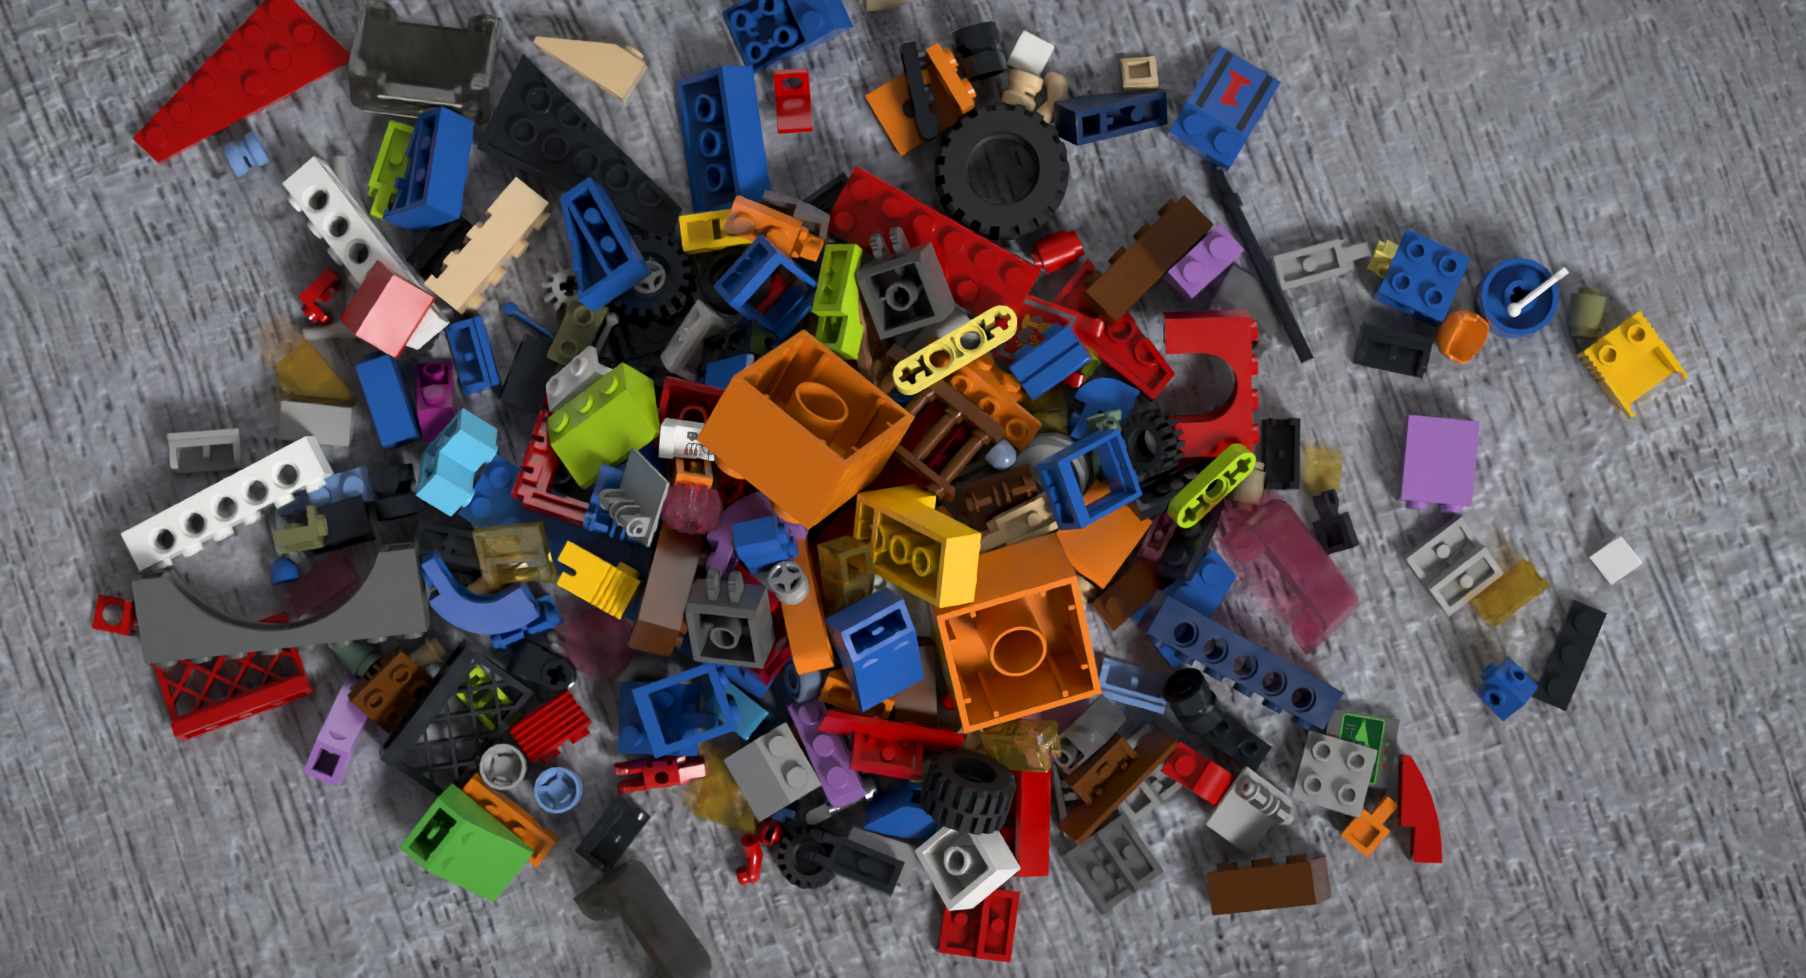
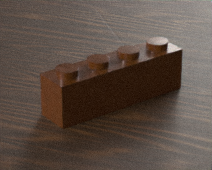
(1146, 261)

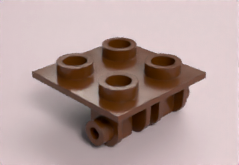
(997, 494)
(390, 690)

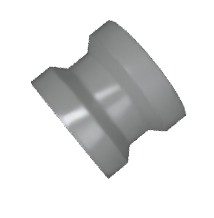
(783, 576)

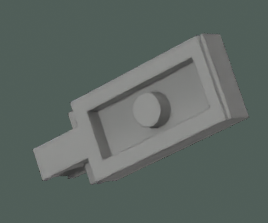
(1317, 263)

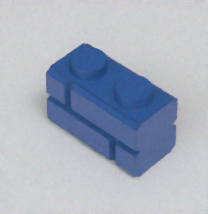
(1050, 360)

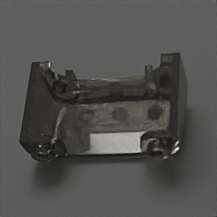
(423, 66)
(650, 917)

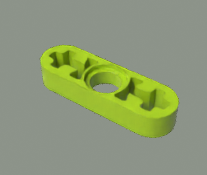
(1235, 461)

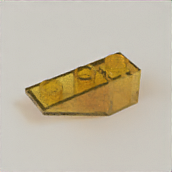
(845, 572)

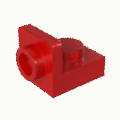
(322, 289)

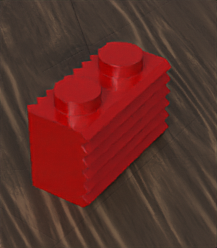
(551, 726)

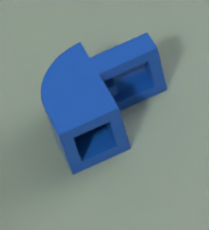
(1100, 397)

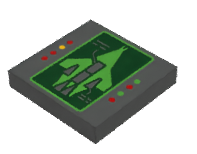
(1371, 732)

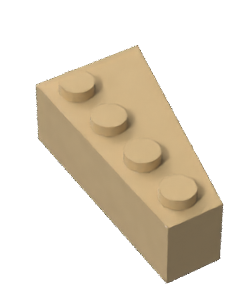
(490, 247)

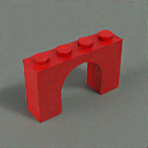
(1229, 337)

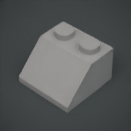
(772, 772)

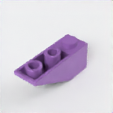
(337, 738)

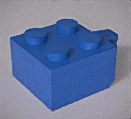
(677, 712)

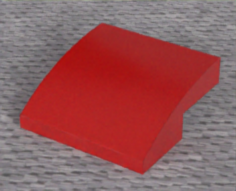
(983, 930)

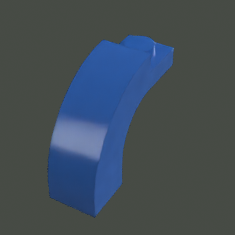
(474, 611)

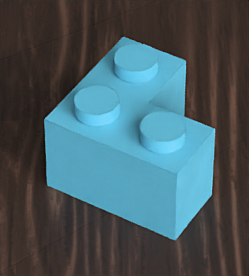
(453, 460)

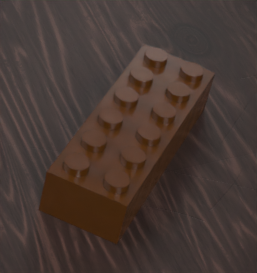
(667, 586)

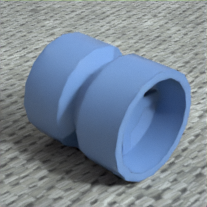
(558, 789)

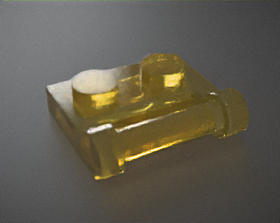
(512, 545)
(719, 795)

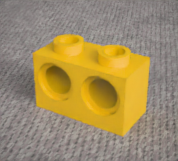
(705, 233)

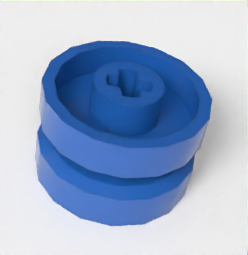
(1510, 278)

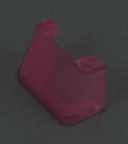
(1302, 563)

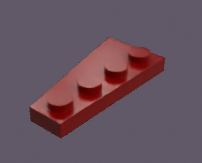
(1120, 347)

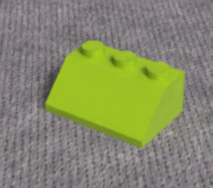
(605, 423)

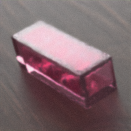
(1157, 538)

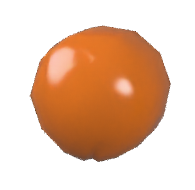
(1461, 335)

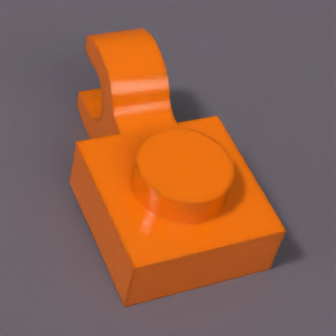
(1368, 830)

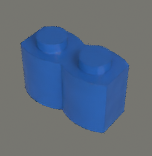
(764, 543)

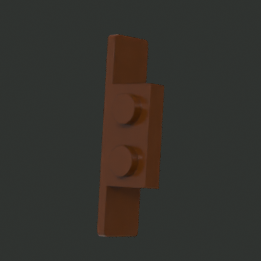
(1110, 778)

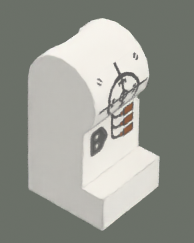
(679, 440)

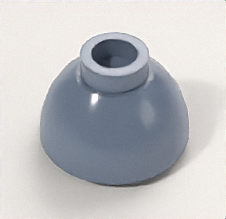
(804, 686)

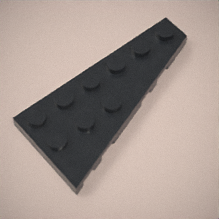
(559, 144)

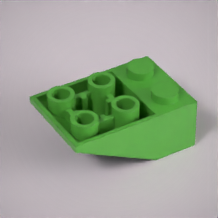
(466, 845)

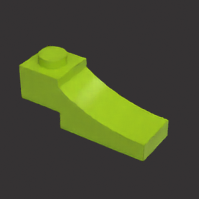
(838, 301)

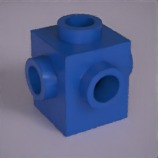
(1505, 688)

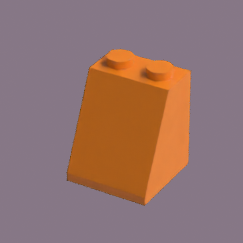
(1105, 544)

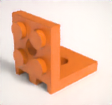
(950, 96)

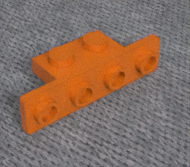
(993, 393)

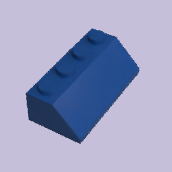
(722, 137)

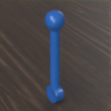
(511, 310)

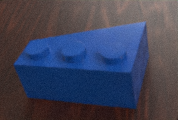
(435, 173)
(601, 246)
(1202, 594)

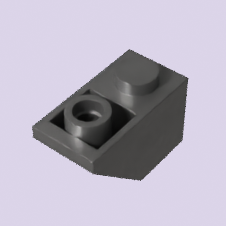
(1087, 733)

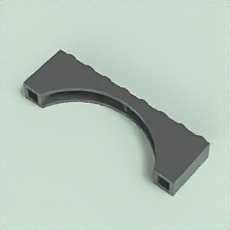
(182, 626)

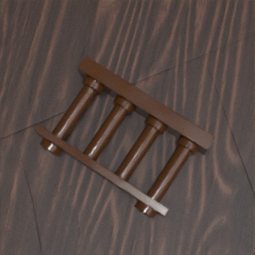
(955, 410)

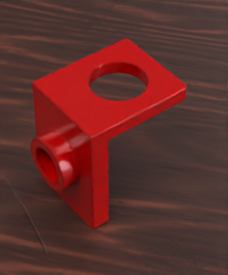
(794, 102)
(126, 626)

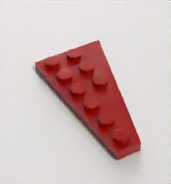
(255, 67)

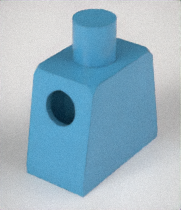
(755, 717)

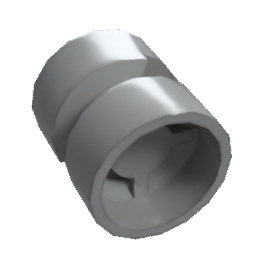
(504, 766)

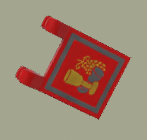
(1037, 317)

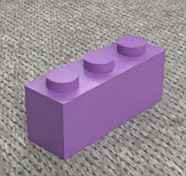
(827, 753)

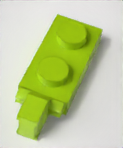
(388, 166)

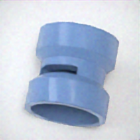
(245, 153)

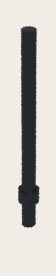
(1231, 205)

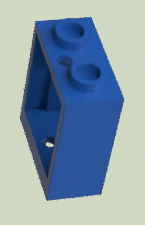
(751, 271)
(1063, 488)
(651, 721)

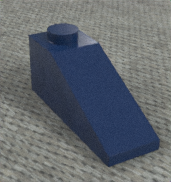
(1109, 115)

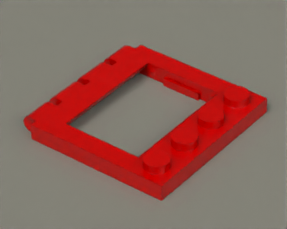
(543, 464)

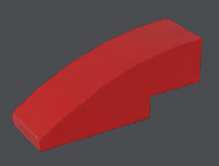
(1418, 812)

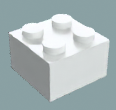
(966, 865)

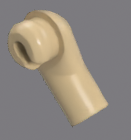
(1056, 91)

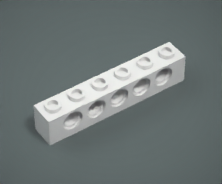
(304, 190)
(145, 538)

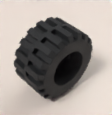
(967, 791)

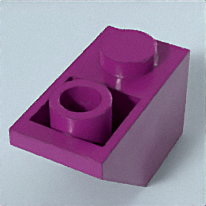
(435, 397)

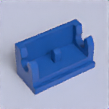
(473, 355)

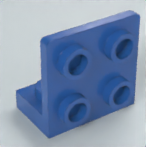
(1422, 278)

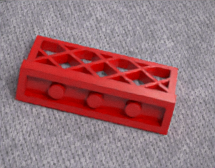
(237, 707)

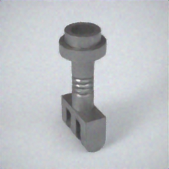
(826, 809)

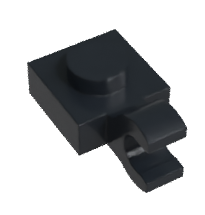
(1333, 528)

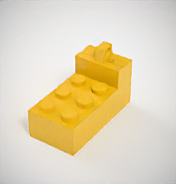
(918, 544)

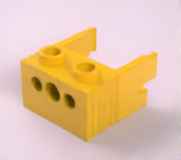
(1629, 361)
(599, 581)

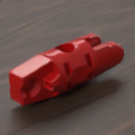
(676, 772)

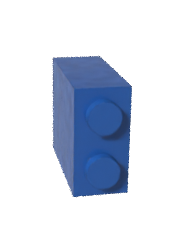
(388, 400)

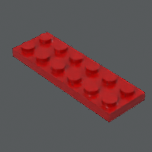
(974, 266)

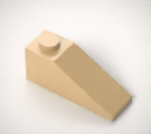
(600, 63)

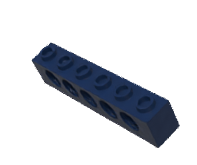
(1317, 699)

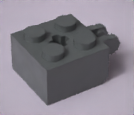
(913, 269)
(729, 621)

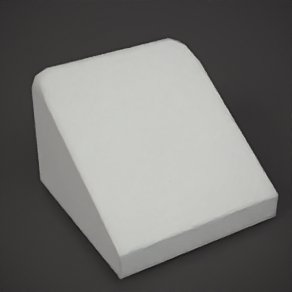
(1030, 54)
(1615, 560)

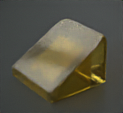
(1322, 470)

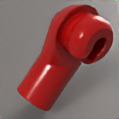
(753, 857)

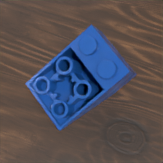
(781, 29)
(876, 647)

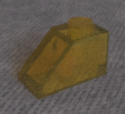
(310, 375)

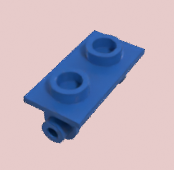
(548, 619)

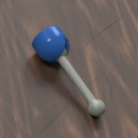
(282, 569)

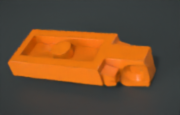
(751, 219)

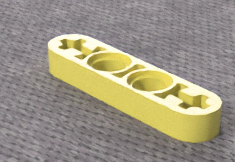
(951, 345)

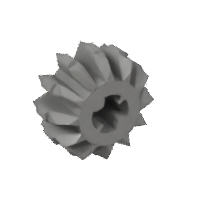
(559, 279)

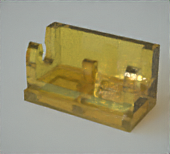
(1508, 593)
(1023, 744)

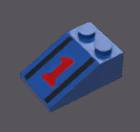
(1223, 109)

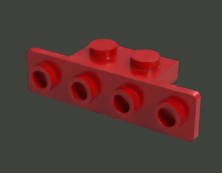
(886, 745)

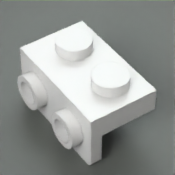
(574, 378)

